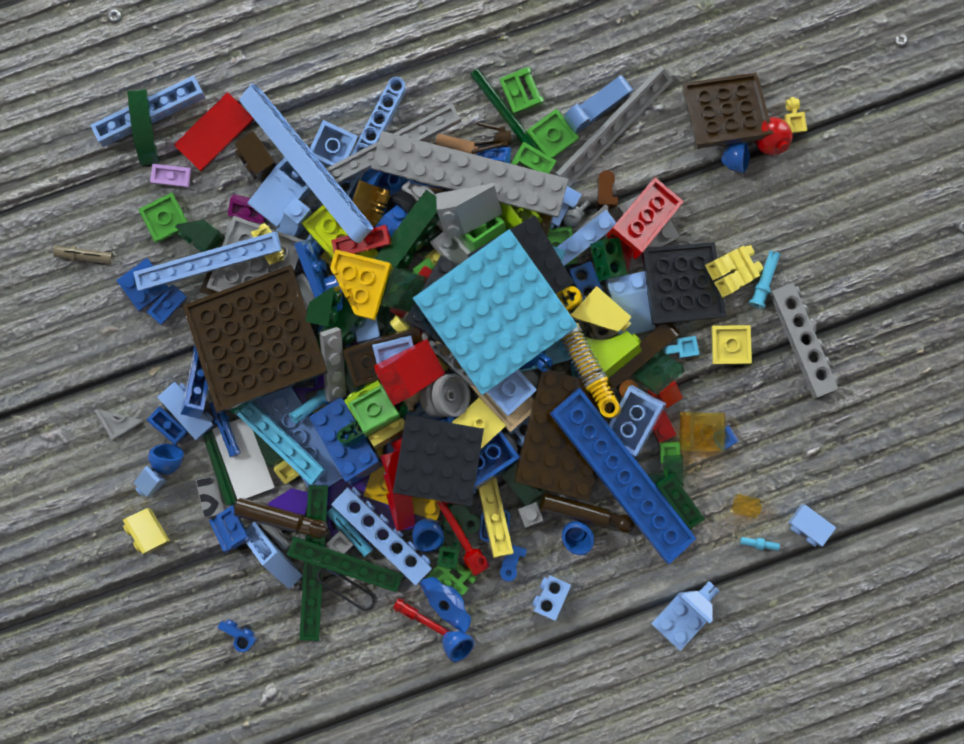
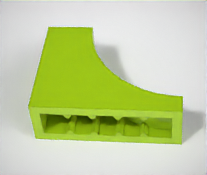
(615, 352)

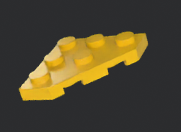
(361, 281)

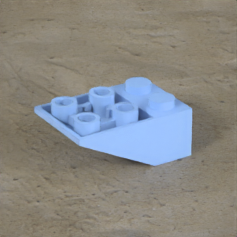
(278, 191)

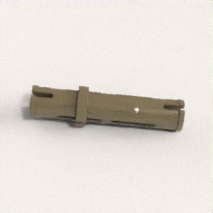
(82, 254)

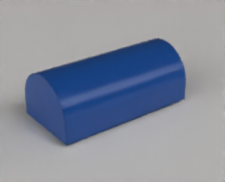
(167, 426)

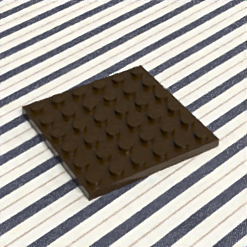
(254, 339)

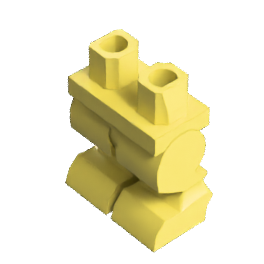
(739, 264)

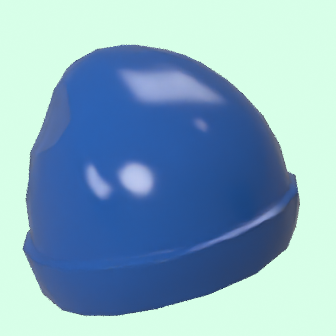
(736, 157)
(165, 458)
(427, 535)
(577, 538)
(457, 645)

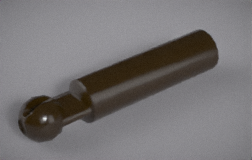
(585, 513)
(280, 518)

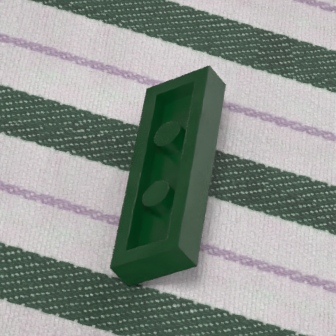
(680, 501)

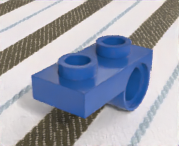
(231, 628)

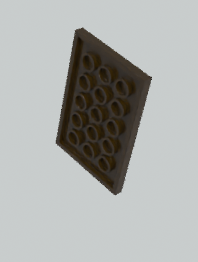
(547, 454)

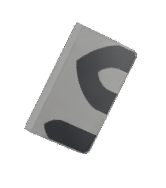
(210, 496)

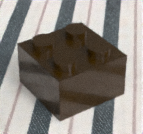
(252, 151)

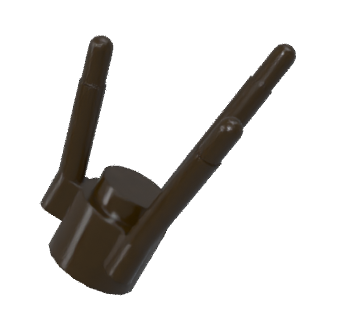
(501, 138)

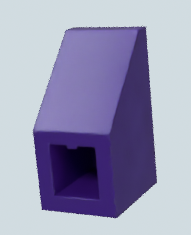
(292, 500)

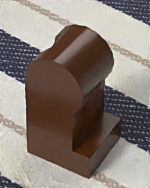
(604, 190)

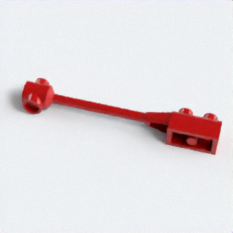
(473, 557)

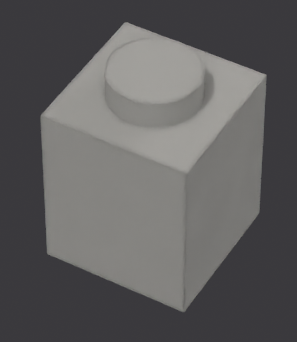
(530, 514)

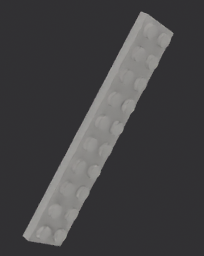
(462, 170)

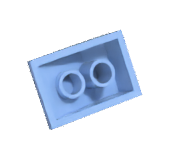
(632, 297)

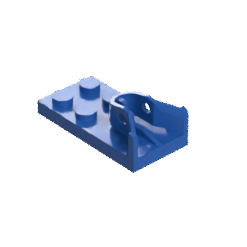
(316, 269)

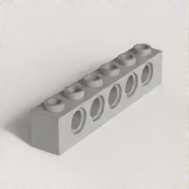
(809, 369)

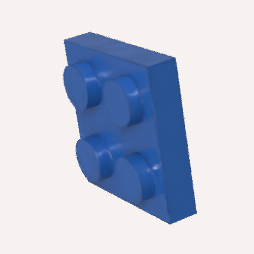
(143, 298)

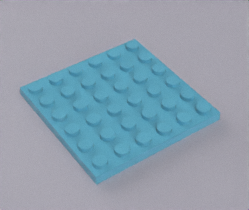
(495, 312)

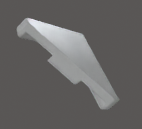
(117, 424)

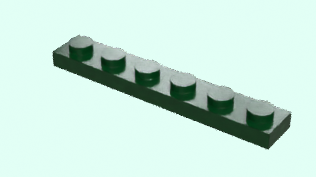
(344, 564)

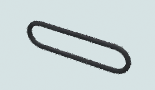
(344, 597)

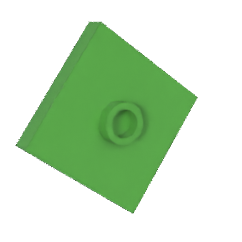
(553, 134)
(162, 217)
(373, 410)

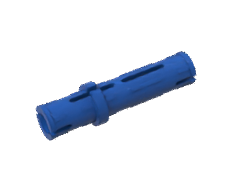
(225, 429)

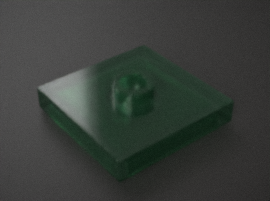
(658, 372)

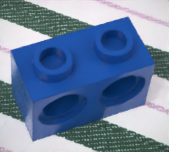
(591, 280)

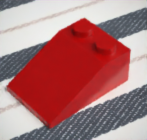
(409, 371)

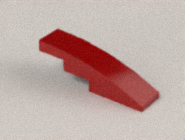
(400, 505)

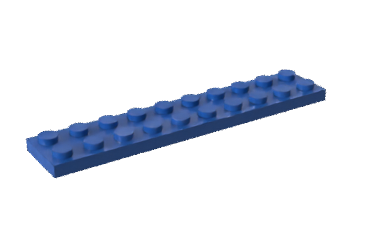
(623, 476)

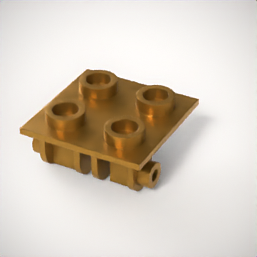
(371, 201)

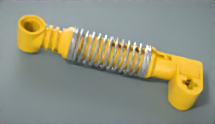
(585, 359)

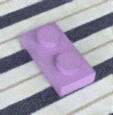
(170, 175)

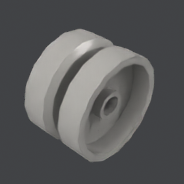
(446, 396)

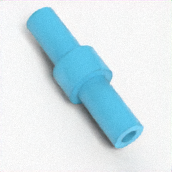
(759, 543)

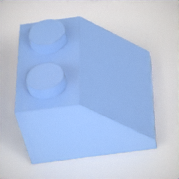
(332, 144)

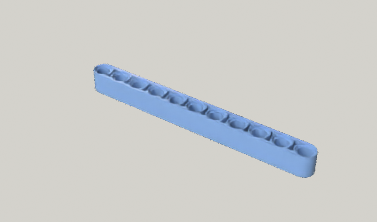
(373, 128)
(306, 164)

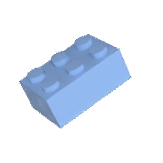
(636, 418)

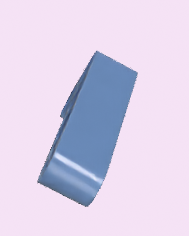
(583, 115)

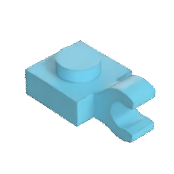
(685, 347)

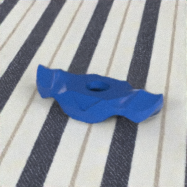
(437, 592)

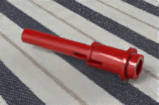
(412, 613)

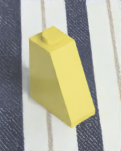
(602, 312)

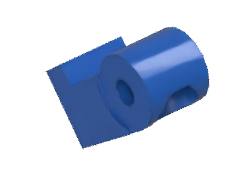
(508, 569)

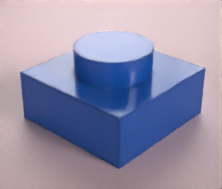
(730, 438)

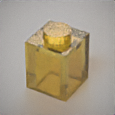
(746, 506)

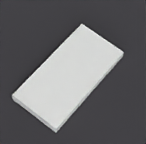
(247, 470)

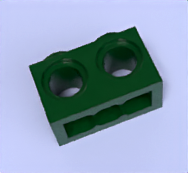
(608, 259)

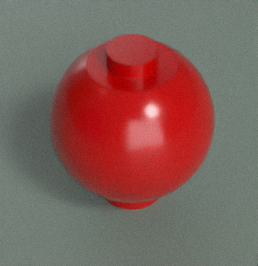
(777, 142)

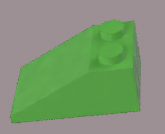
(483, 234)

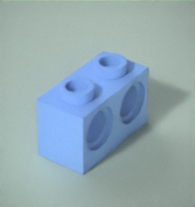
(557, 599)

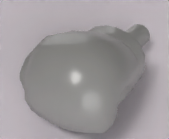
(574, 215)

